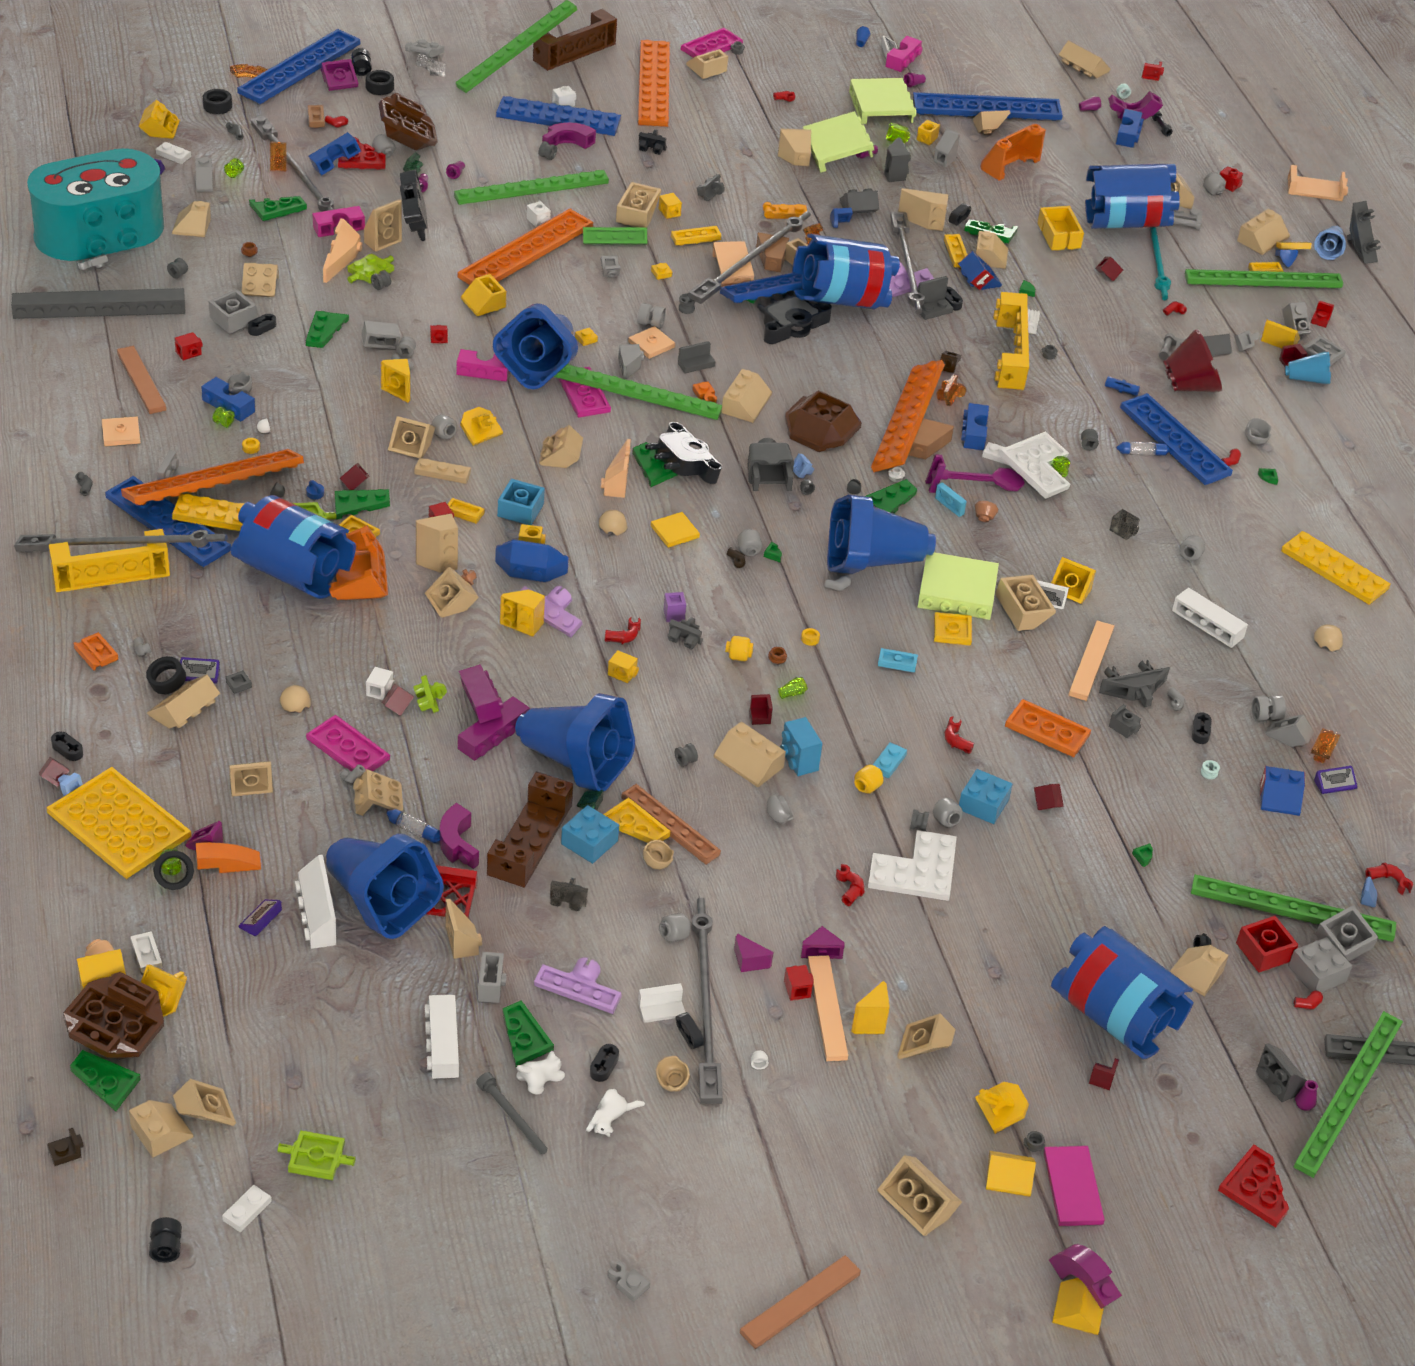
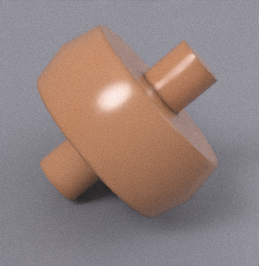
(469, 576)

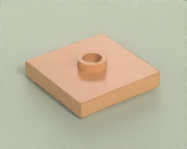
(652, 342)
(121, 431)

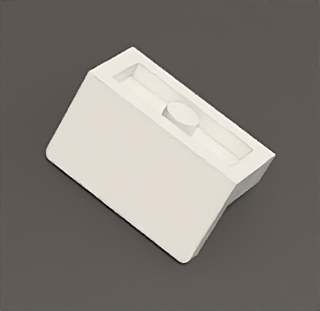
(660, 1002)

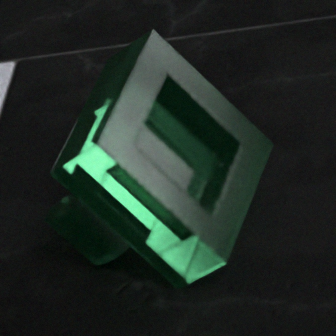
(413, 163)

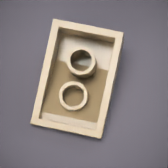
(637, 205)
(924, 208)
(384, 226)

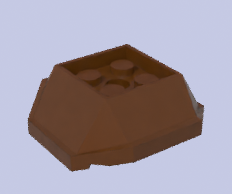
(407, 122)
(821, 421)
(115, 1016)

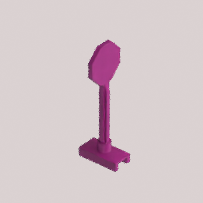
(1003, 477)

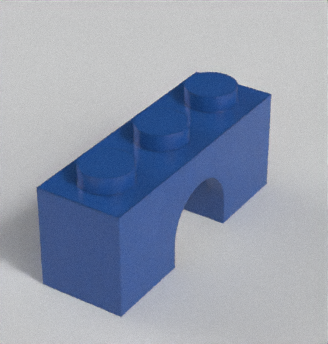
(1130, 128)
(343, 146)
(217, 394)
(974, 426)

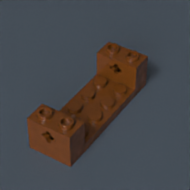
(554, 52)
(532, 832)

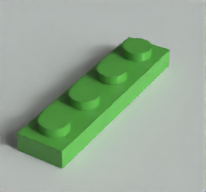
(615, 235)

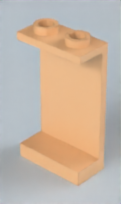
(1316, 187)
(729, 254)

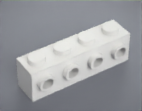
(1209, 617)
(443, 1036)

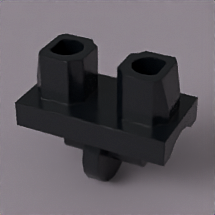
(653, 141)

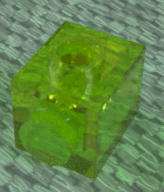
(897, 131)

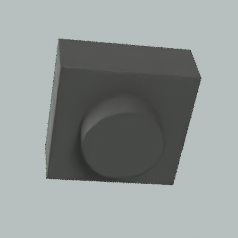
(238, 682)

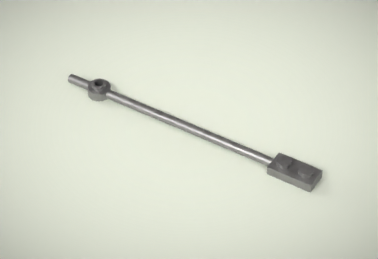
(267, 131)
(901, 226)
(710, 287)
(41, 541)
(709, 1072)

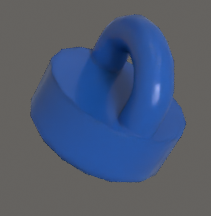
(314, 490)

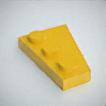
(637, 822)

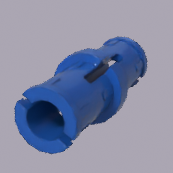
(1122, 386)

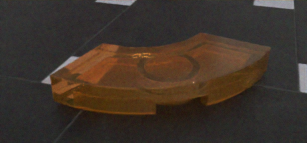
(244, 70)

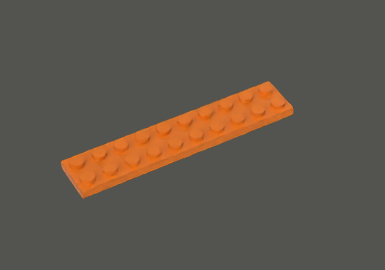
(654, 83)
(527, 247)
(907, 416)
(211, 476)

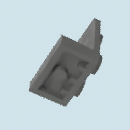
(935, 302)

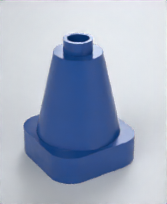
(536, 345)
(873, 537)
(588, 739)
(388, 880)

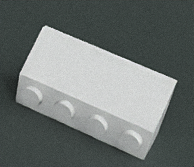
(316, 904)

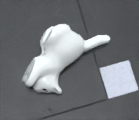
(540, 1072)
(609, 1109)

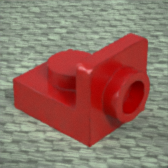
(1152, 71)
(1322, 314)
(439, 333)

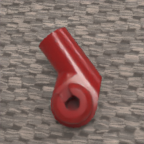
(785, 95)
(336, 122)
(1176, 307)
(1234, 457)
(1310, 1002)

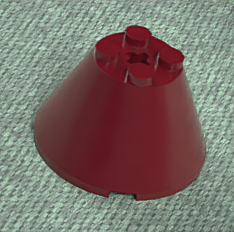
(1191, 366)

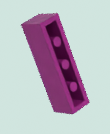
(481, 693)
(484, 736)

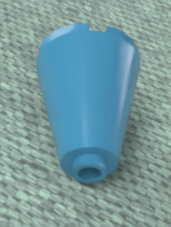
(1310, 368)

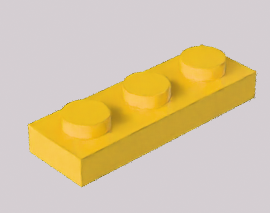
(696, 235)
(955, 248)

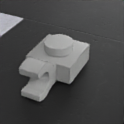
(1246, 339)

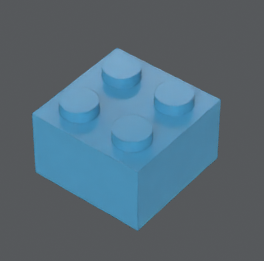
(521, 502)
(801, 746)
(985, 796)
(590, 834)

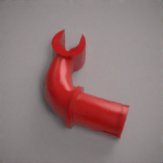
(624, 636)
(955, 740)
(1389, 870)
(856, 887)

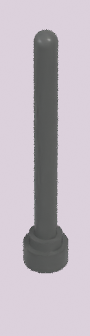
(487, 1083)

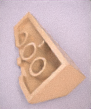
(343, 250)
(616, 474)

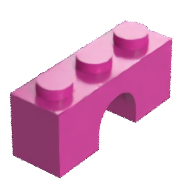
(900, 58)
(326, 221)
(471, 366)

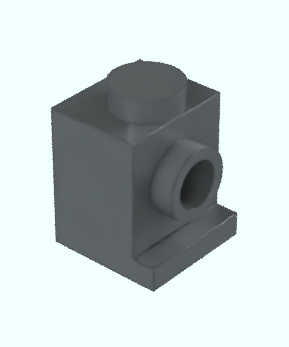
(1124, 722)

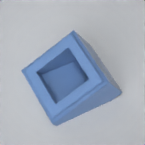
(1369, 893)

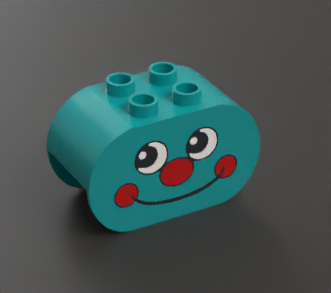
(96, 204)

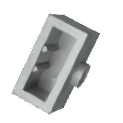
(380, 335)
(491, 977)

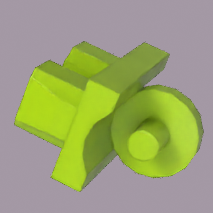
(432, 692)

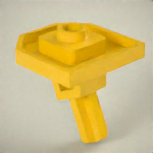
(480, 425)
(168, 987)
(1002, 1105)

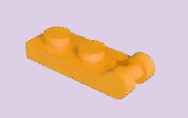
(783, 211)

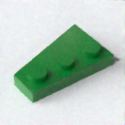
(272, 209)
(893, 496)
(358, 500)
(525, 1034)
(105, 1078)

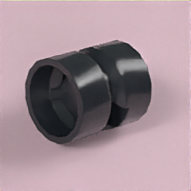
(361, 61)
(165, 1239)

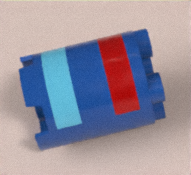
(1131, 196)
(845, 272)
(292, 545)
(1123, 990)

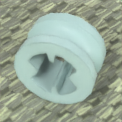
(1126, 94)
(1210, 774)

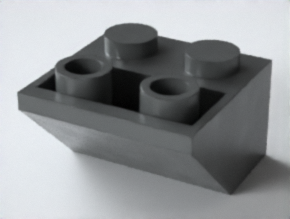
(897, 161)
(861, 202)
(1279, 1073)

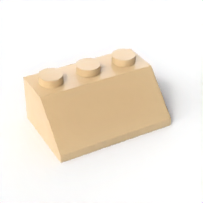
(1083, 60)
(1263, 232)
(746, 396)
(437, 543)
(1024, 601)
(185, 702)
(750, 754)
(919, 1195)

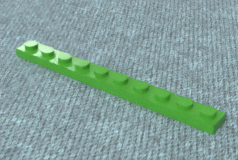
(516, 46)
(530, 187)
(1263, 278)
(640, 391)
(1280, 904)
(1348, 1095)

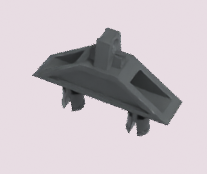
(1362, 234)
(1134, 686)

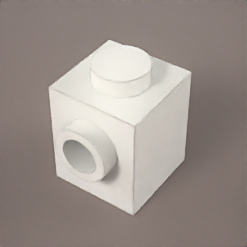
(564, 96)
(537, 213)
(379, 683)

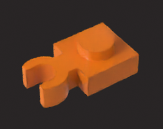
(705, 391)

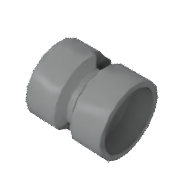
(646, 312)
(1266, 708)

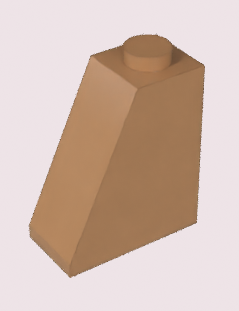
(773, 256)
(930, 438)

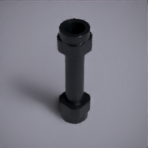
(1166, 129)

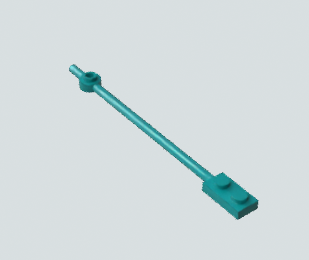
(1162, 282)

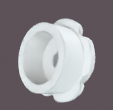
(896, 474)

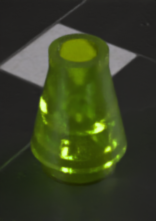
(795, 687)

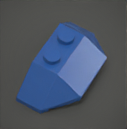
(531, 560)

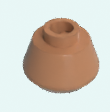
(986, 510)

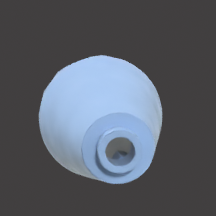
(1330, 243)

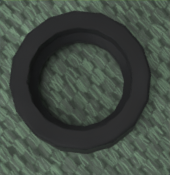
(379, 88)
(217, 107)
(172, 684)
(177, 885)

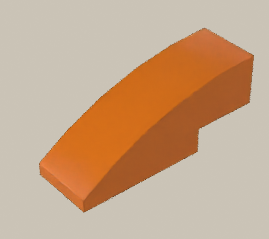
(227, 857)

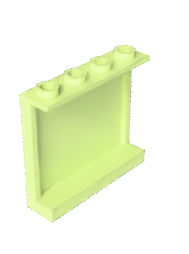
(881, 98)
(838, 139)
(958, 585)

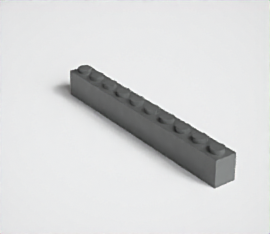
(98, 303)

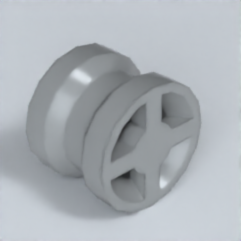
(406, 342)

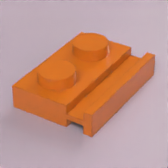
(96, 651)

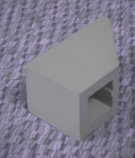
(947, 148)
(1296, 317)

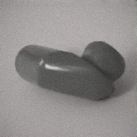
(235, 129)
(85, 483)

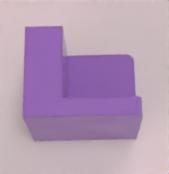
(674, 606)

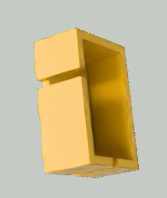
(1060, 228)

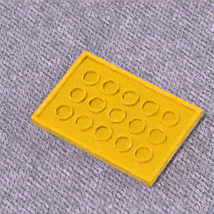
(118, 822)

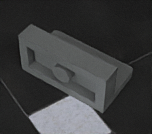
(1219, 344)
(695, 357)

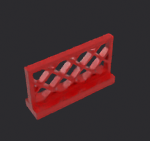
(455, 879)

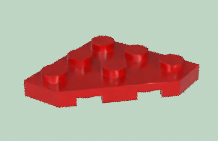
(367, 158)
(1257, 1186)

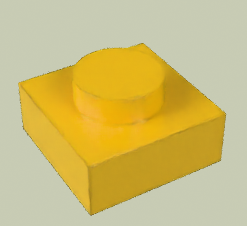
(661, 271)
(586, 336)

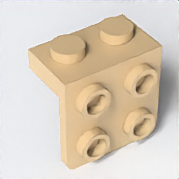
(259, 279)
(378, 790)

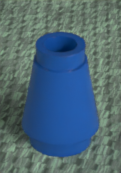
(862, 36)

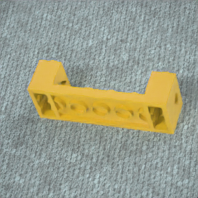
(1013, 367)
(108, 567)

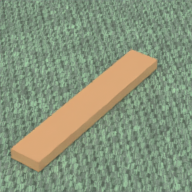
(1091, 660)
(828, 1009)

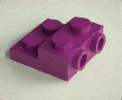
(339, 74)

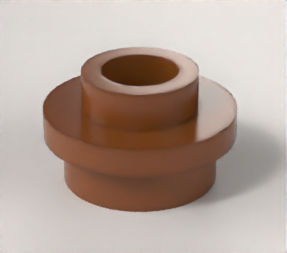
(249, 249)
(777, 655)

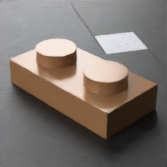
(316, 116)

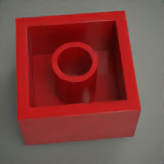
(1266, 943)

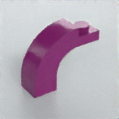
(1148, 105)
(570, 133)
(452, 825)
(1090, 1269)

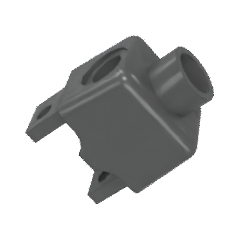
(770, 464)

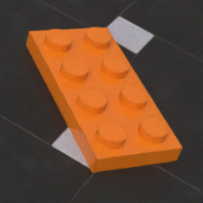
(1048, 728)

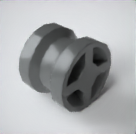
(547, 150)
(177, 268)
(380, 280)
(686, 304)
(1092, 435)
(686, 754)
(919, 820)

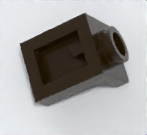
(950, 360)
(66, 1148)

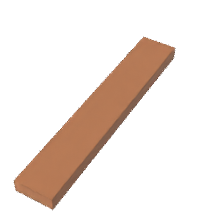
(141, 379)
(679, 830)
(800, 1302)

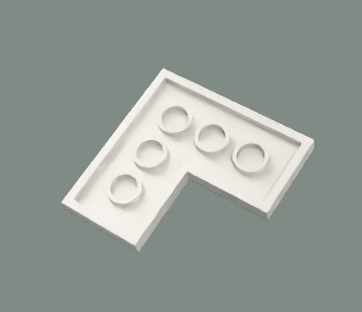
(1033, 460)
(924, 875)

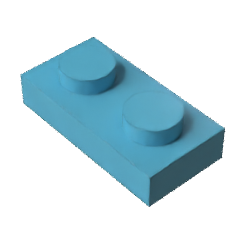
(950, 499)
(897, 660)
(890, 759)

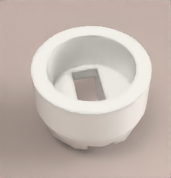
(263, 426)
(759, 1060)

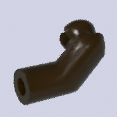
(739, 558)

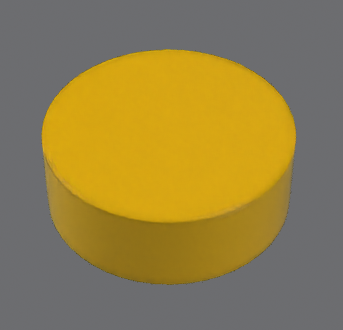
(251, 445)
(810, 636)

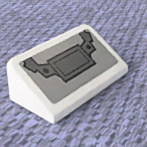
(887, 45)
(1055, 593)

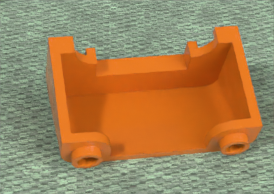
(1020, 145)
(368, 571)

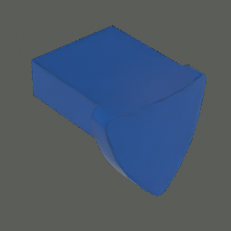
(840, 215)
(1287, 256)

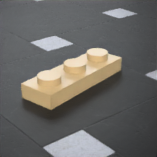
(442, 470)

